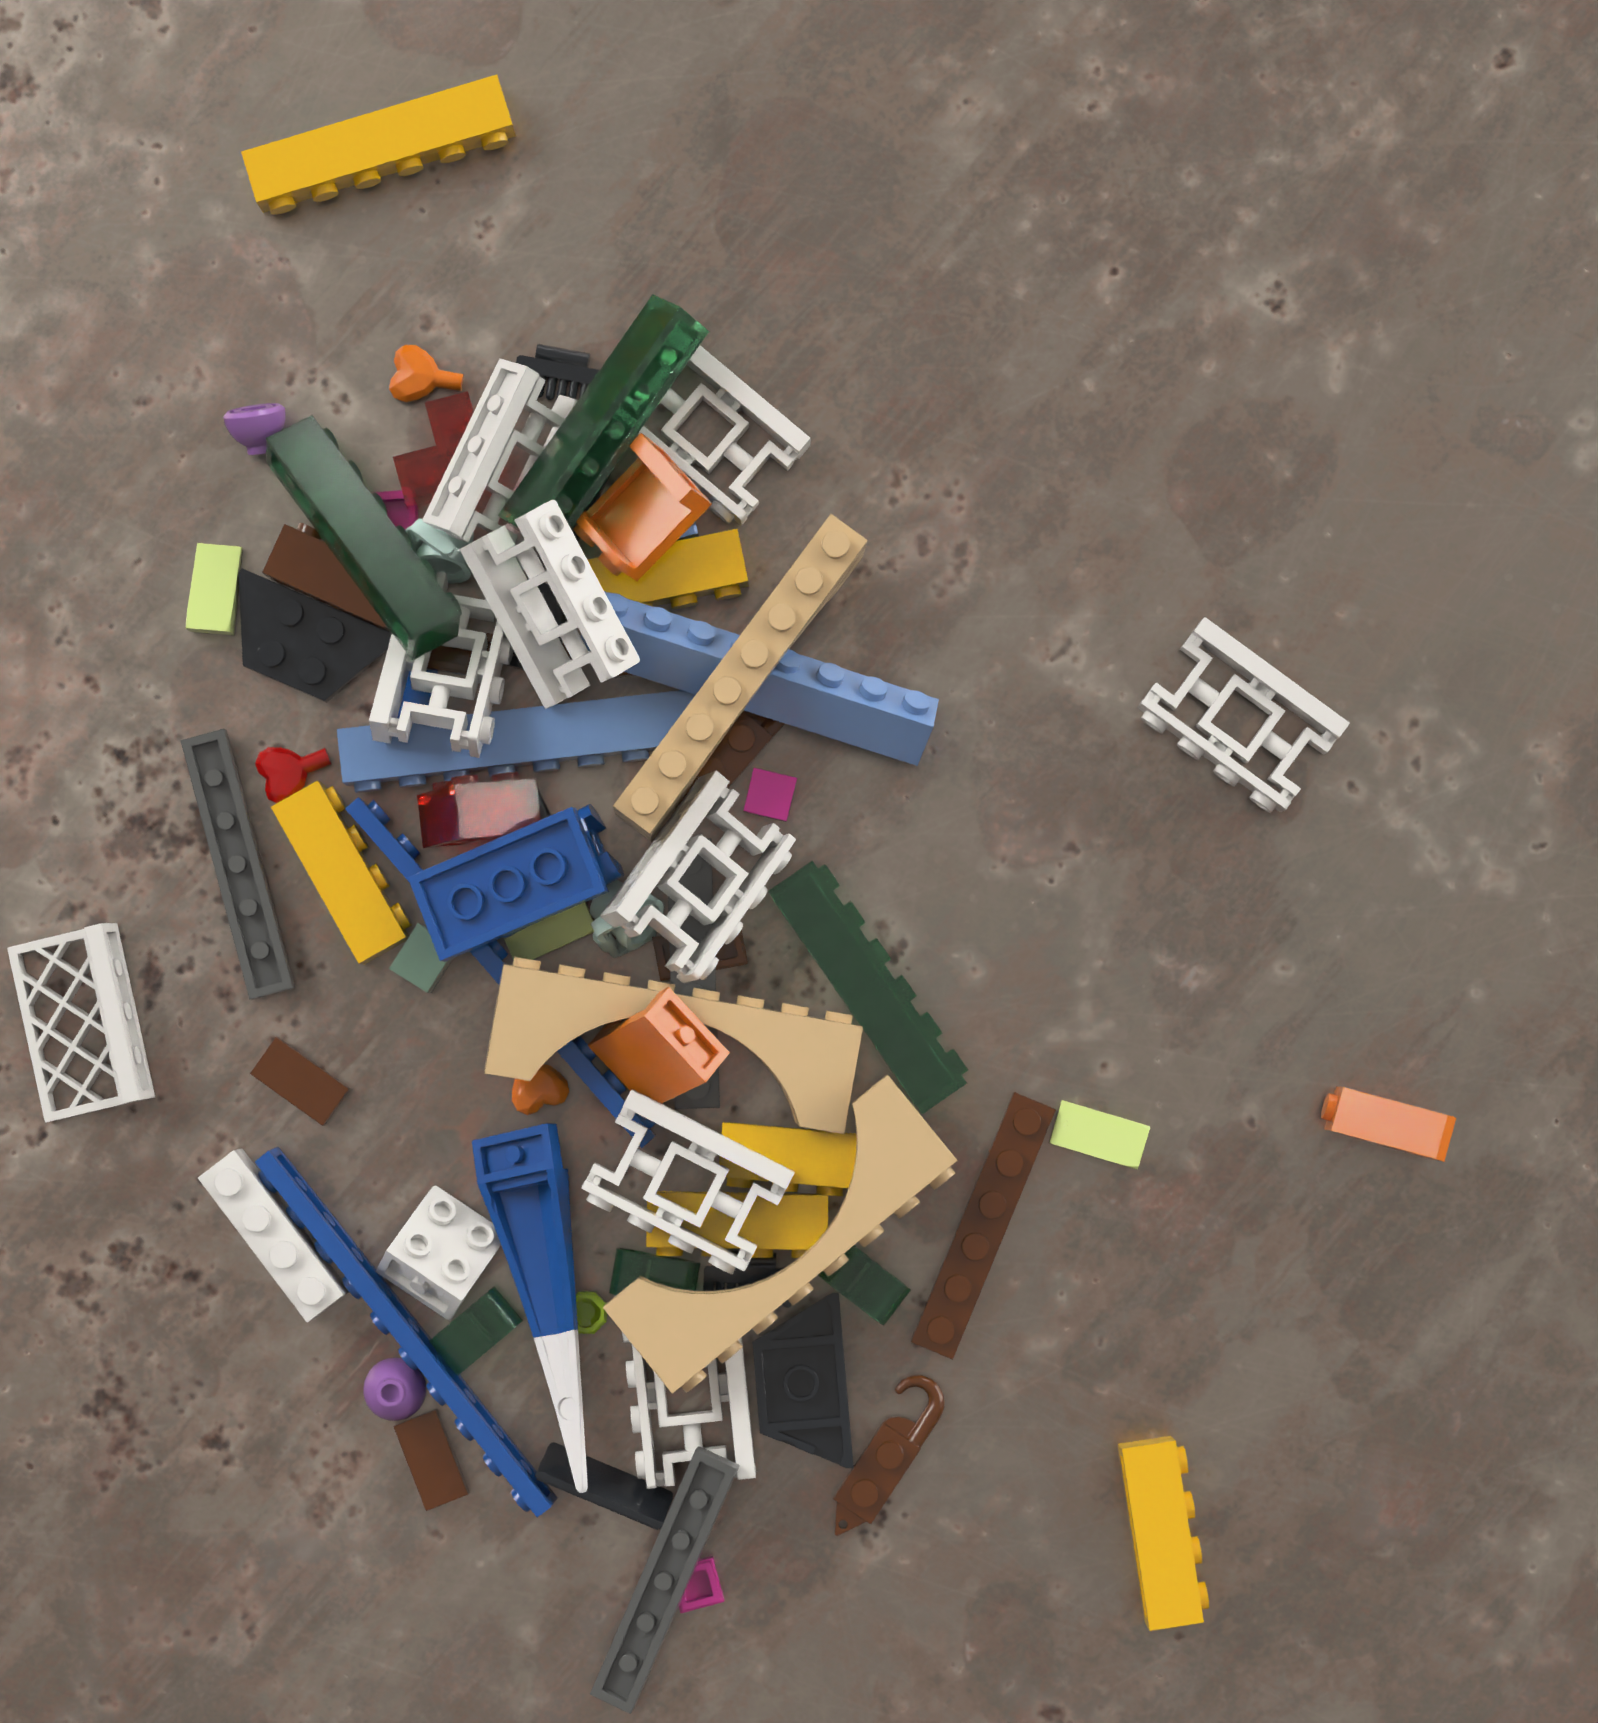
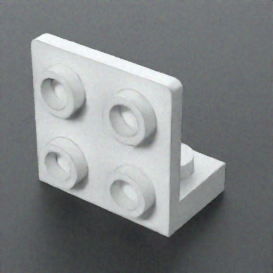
(440, 1252)

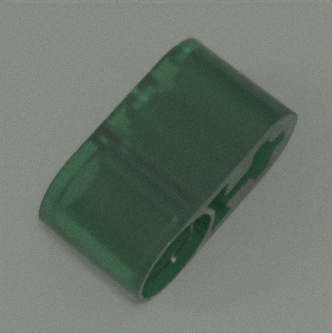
(661, 1269)
(868, 1285)
(475, 1331)

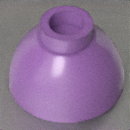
(254, 424)
(394, 1389)

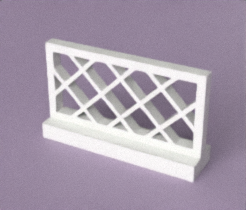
(117, 1013)

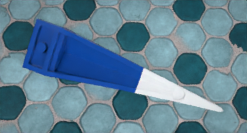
(531, 1212)

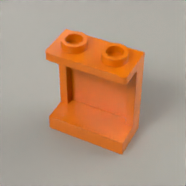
(642, 512)
(660, 1049)

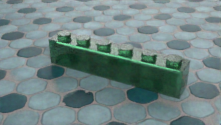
(609, 412)
(363, 537)
(867, 986)

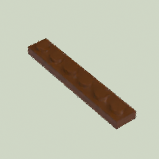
(983, 1225)

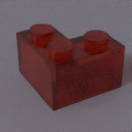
(423, 469)
(476, 811)

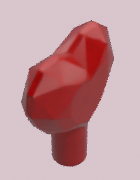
(287, 770)

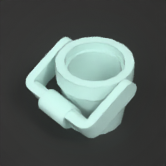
(440, 550)
(603, 931)

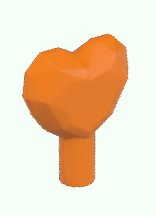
(419, 375)
(545, 1088)

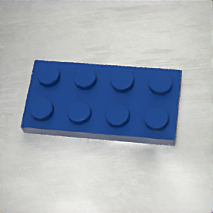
(508, 884)

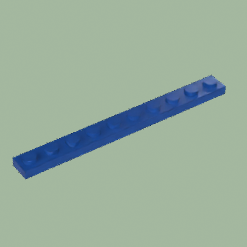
(490, 956)
(393, 1317)

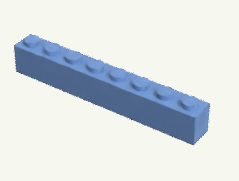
(796, 692)
(520, 738)

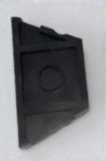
(303, 639)
(805, 1384)

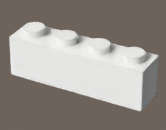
(273, 1235)

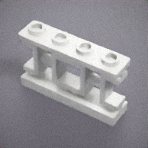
(728, 401)
(487, 448)
(526, 615)
(483, 669)
(1264, 685)
(670, 854)
(702, 1151)
(651, 1395)

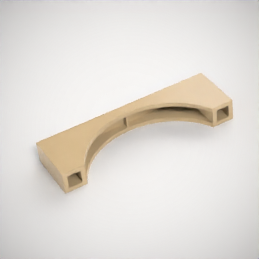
(739, 675)
(806, 1054)
(688, 1329)

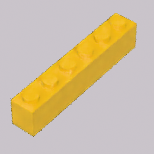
(378, 145)

